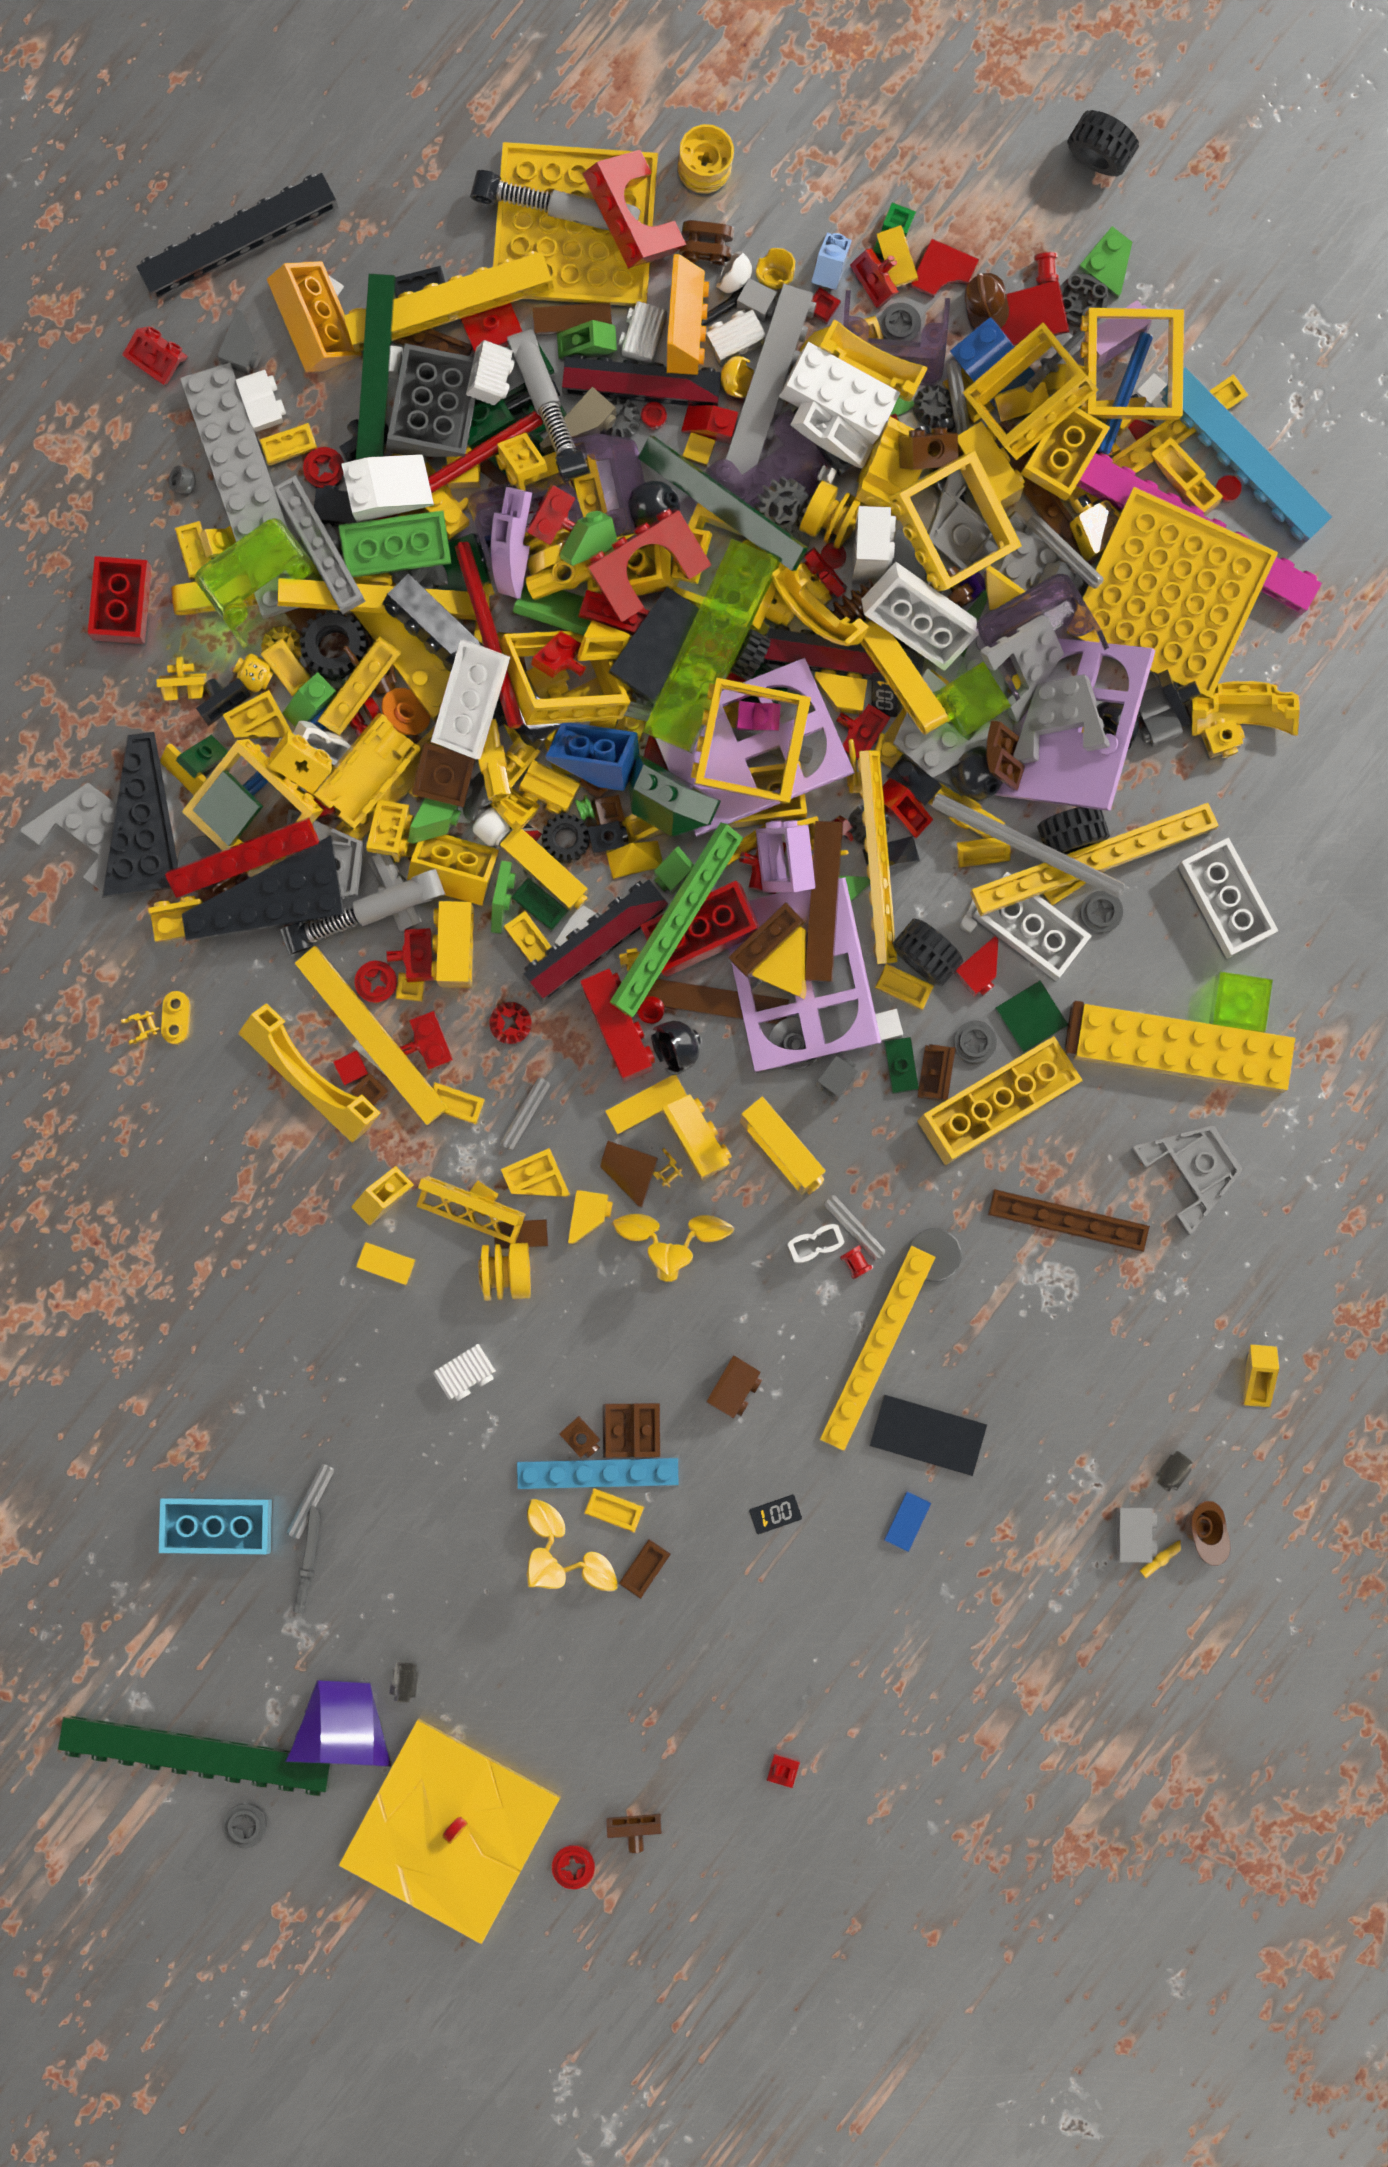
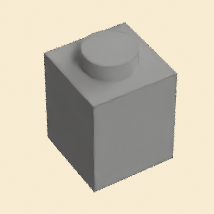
(757, 298)

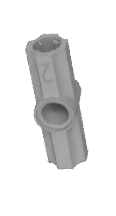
(388, 876)

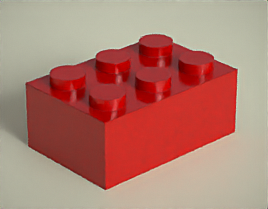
(119, 600)

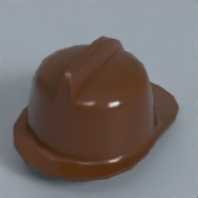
(985, 299)
(1209, 1532)

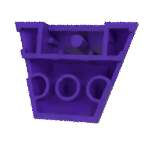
(340, 1727)

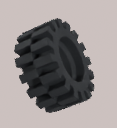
(750, 655)
(569, 822)

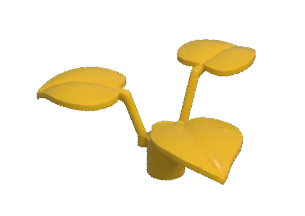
(670, 1257)
(543, 1568)

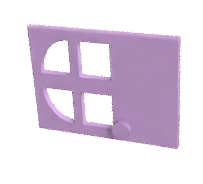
(729, 757)
(1065, 769)
(865, 1028)

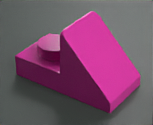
(758, 716)

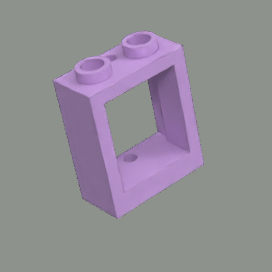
(1118, 335)
(772, 857)

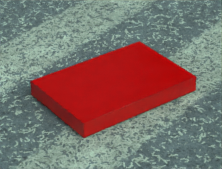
(1033, 307)

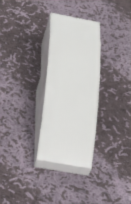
(832, 434)

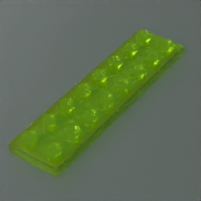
(711, 644)

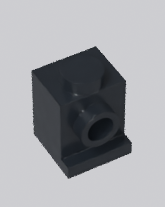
(600, 845)

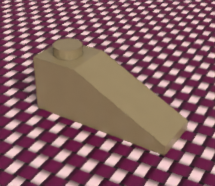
(586, 418)

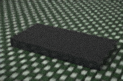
(655, 645)
(928, 1435)

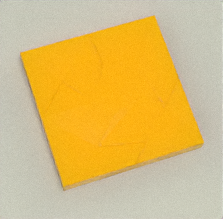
(422, 1795)

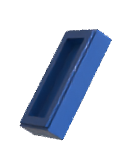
(907, 1521)

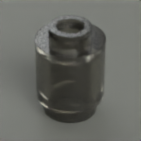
(1174, 1471)
(404, 1681)

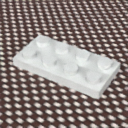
(470, 699)

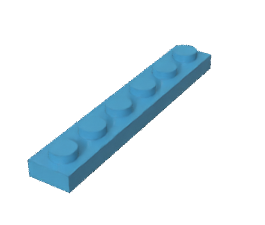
(597, 1473)

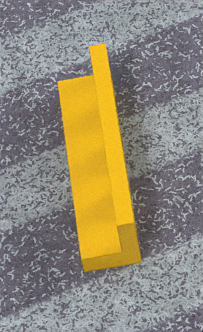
(450, 1193)

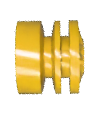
(708, 145)
(830, 515)
(545, 555)
(505, 1271)

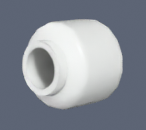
(490, 827)

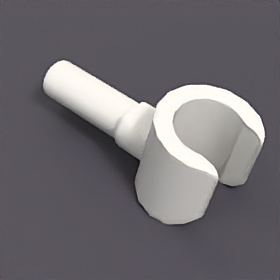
(826, 474)
(968, 923)

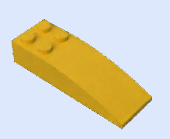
(415, 665)
(999, 1100)

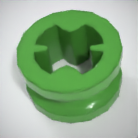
(584, 808)

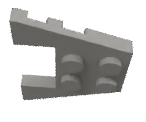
(959, 530)
(1034, 656)
(1057, 708)
(940, 748)
(87, 817)
(347, 853)
(1203, 1163)

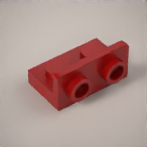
(154, 354)

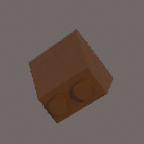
(734, 1387)

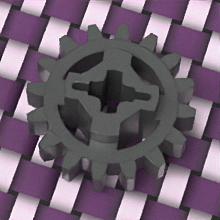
(783, 502)

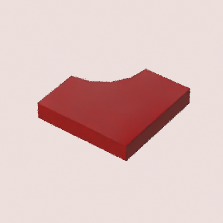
(942, 267)

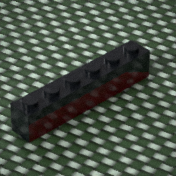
(640, 382)
(821, 653)
(594, 941)

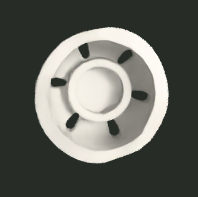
(735, 273)

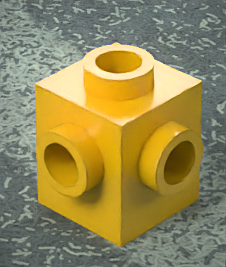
(1214, 740)

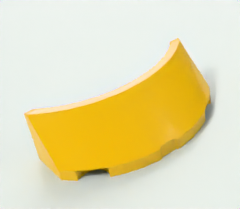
(886, 368)
(813, 612)
(1247, 704)

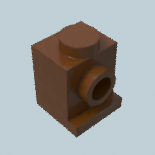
(578, 1427)

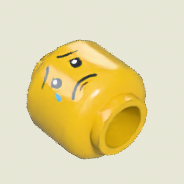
(253, 672)

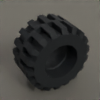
(1103, 143)
(323, 626)
(1073, 829)
(927, 952)

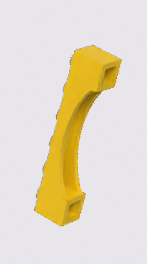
(269, 1038)

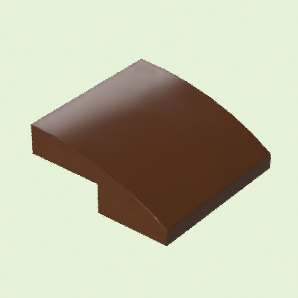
(1000, 752)
(631, 1430)

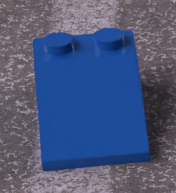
(983, 350)
(595, 754)

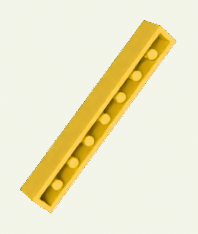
(459, 297)

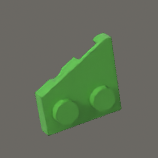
(1109, 261)
(501, 897)

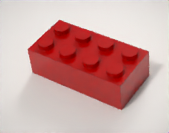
(719, 925)
(617, 1028)

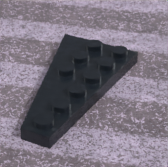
(142, 831)
(285, 894)

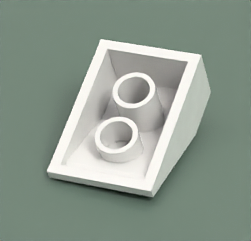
(386, 486)

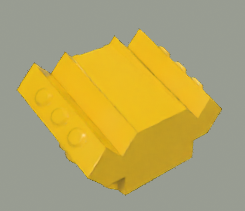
(882, 471)

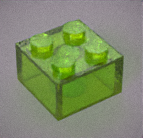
(972, 699)
(1240, 1001)

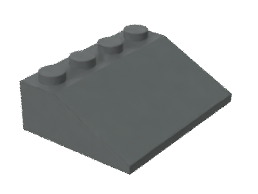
(431, 404)

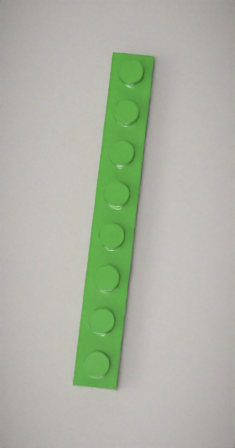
(676, 919)

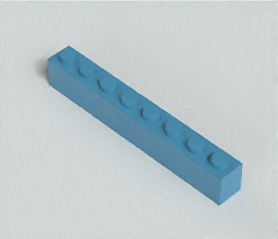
(1249, 459)

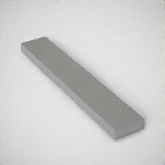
(319, 544)

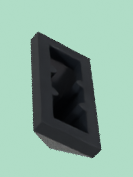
(900, 853)

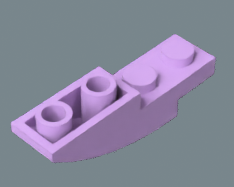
(507, 547)

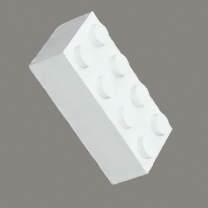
(840, 391)
(872, 544)
(920, 616)
(1227, 898)
(1037, 933)

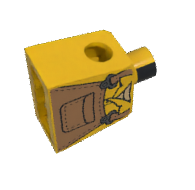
(1093, 526)

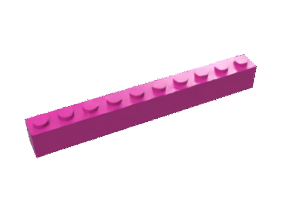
(1115, 483)

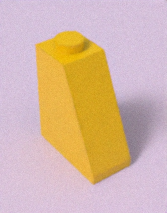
(787, 965)

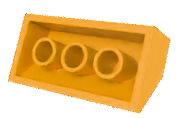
(312, 315)
(686, 317)

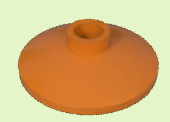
(405, 711)

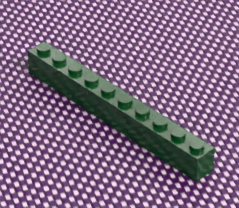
(190, 1753)

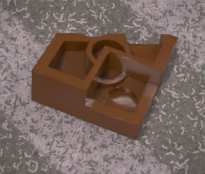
(629, 1170)

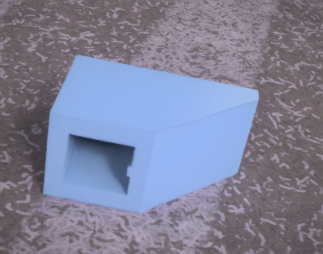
(831, 260)

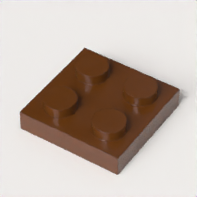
(443, 775)

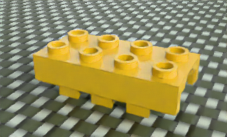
(366, 771)

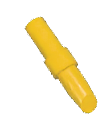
(1161, 1559)

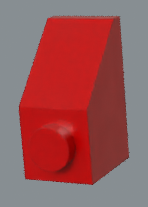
(711, 422)
(905, 808)
(980, 969)

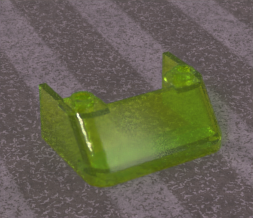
(250, 566)

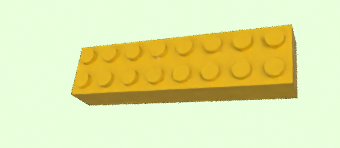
(1185, 1048)

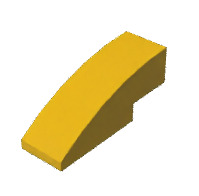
(1186, 476)

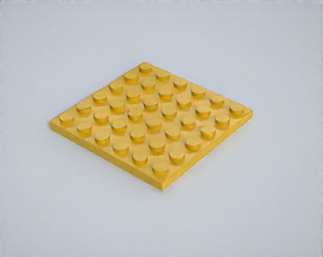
(579, 257)
(1176, 588)

